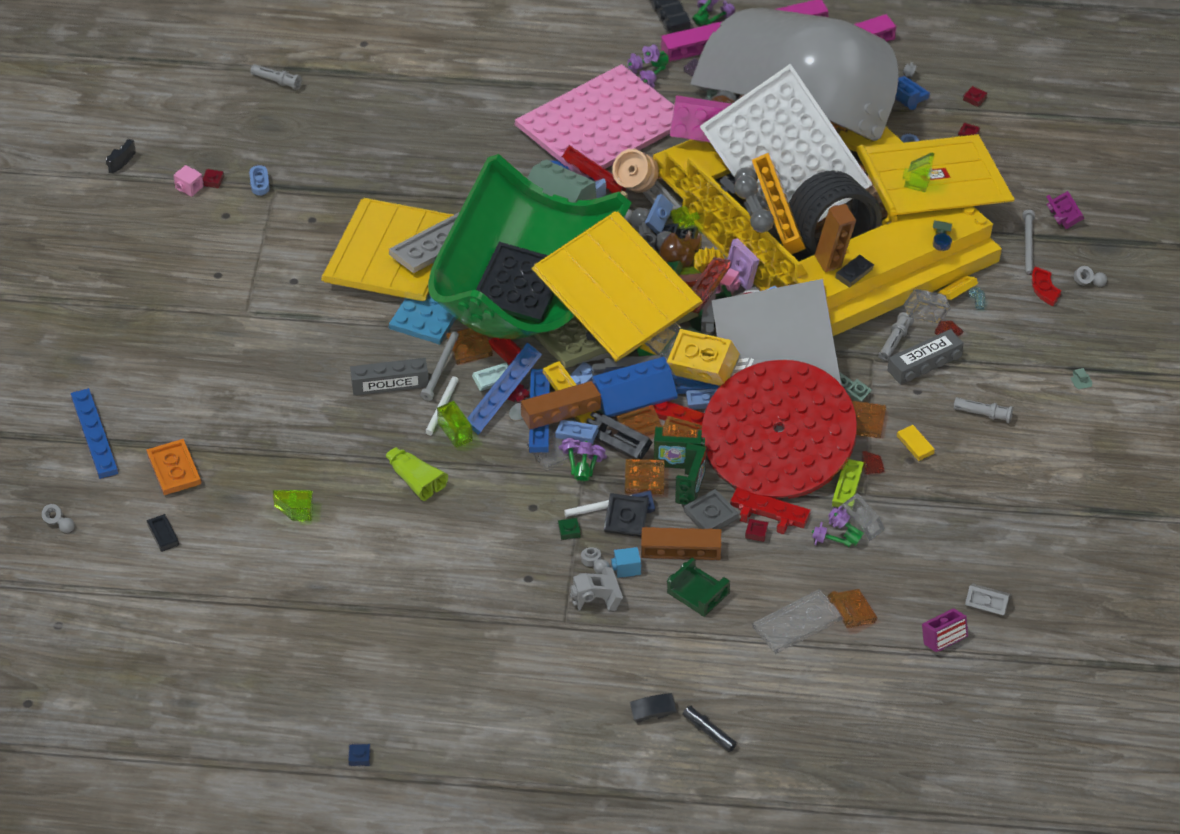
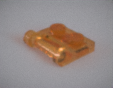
(857, 606)

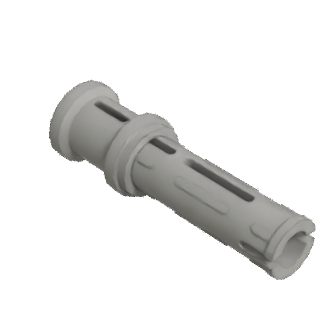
(282, 78)
(898, 331)
(993, 410)

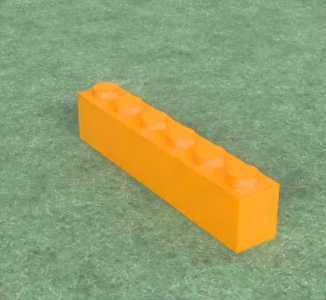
(778, 204)

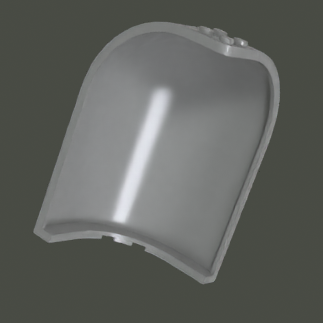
(839, 63)

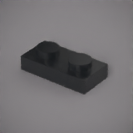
(854, 271)

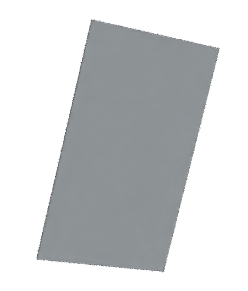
(780, 325)

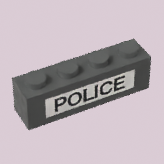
(925, 356)
(389, 376)

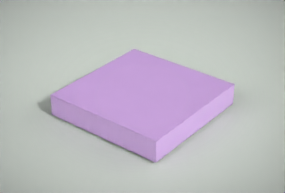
(743, 261)

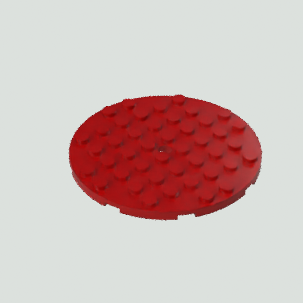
(787, 463)

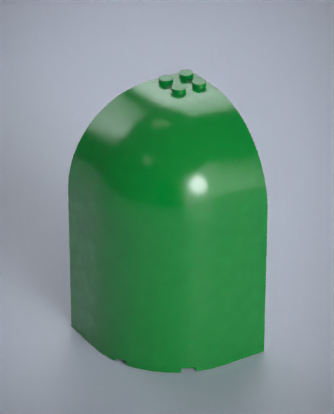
(515, 212)

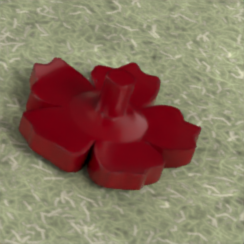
(518, 394)

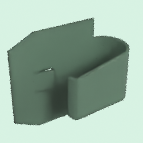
(1081, 379)

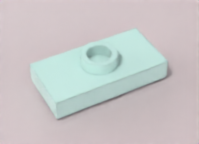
(487, 377)

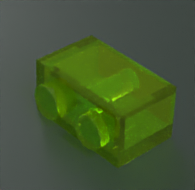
(454, 424)

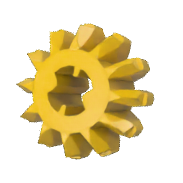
(704, 257)

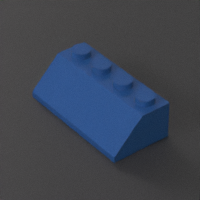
(635, 387)

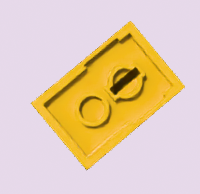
(703, 357)

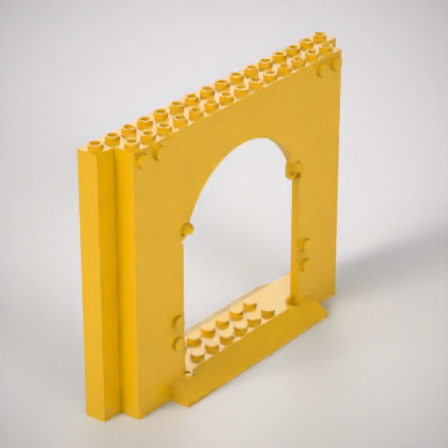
(899, 250)

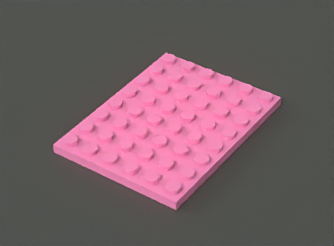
(600, 118)

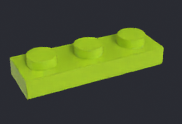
(847, 482)

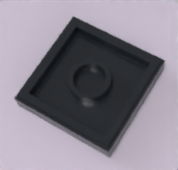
(626, 514)

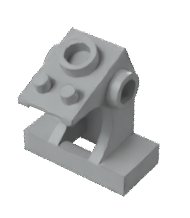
(606, 588)

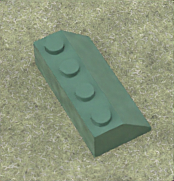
(562, 182)

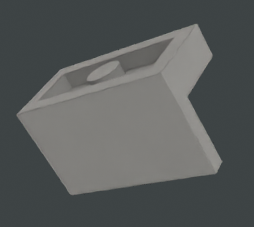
(987, 599)

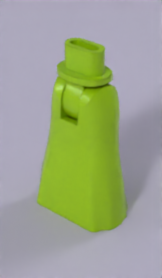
(418, 474)

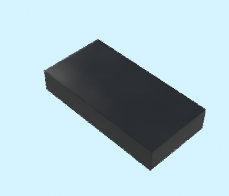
(162, 532)

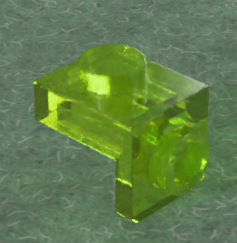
(683, 217)

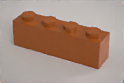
(835, 237)
(560, 405)
(681, 543)

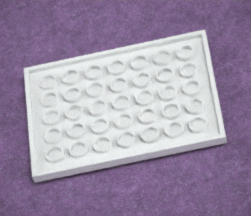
(787, 124)

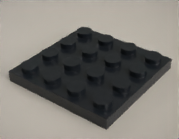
(514, 284)

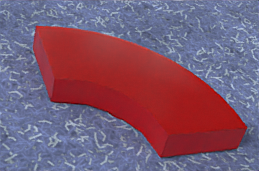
(1044, 287)

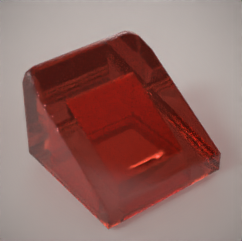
(947, 325)
(872, 463)

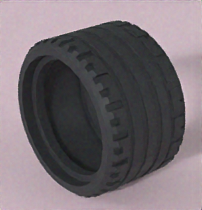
(824, 190)

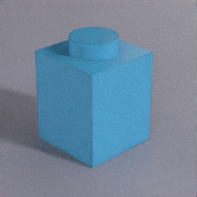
(626, 562)

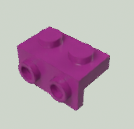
(1065, 209)

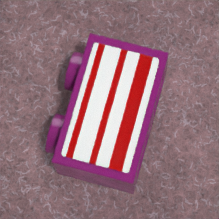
(945, 630)

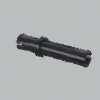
(703, 723)

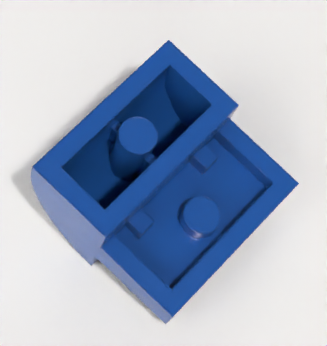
(910, 93)

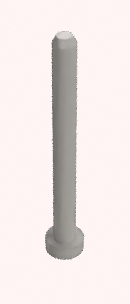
(1028, 216)
(427, 394)

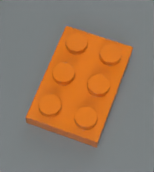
(173, 467)

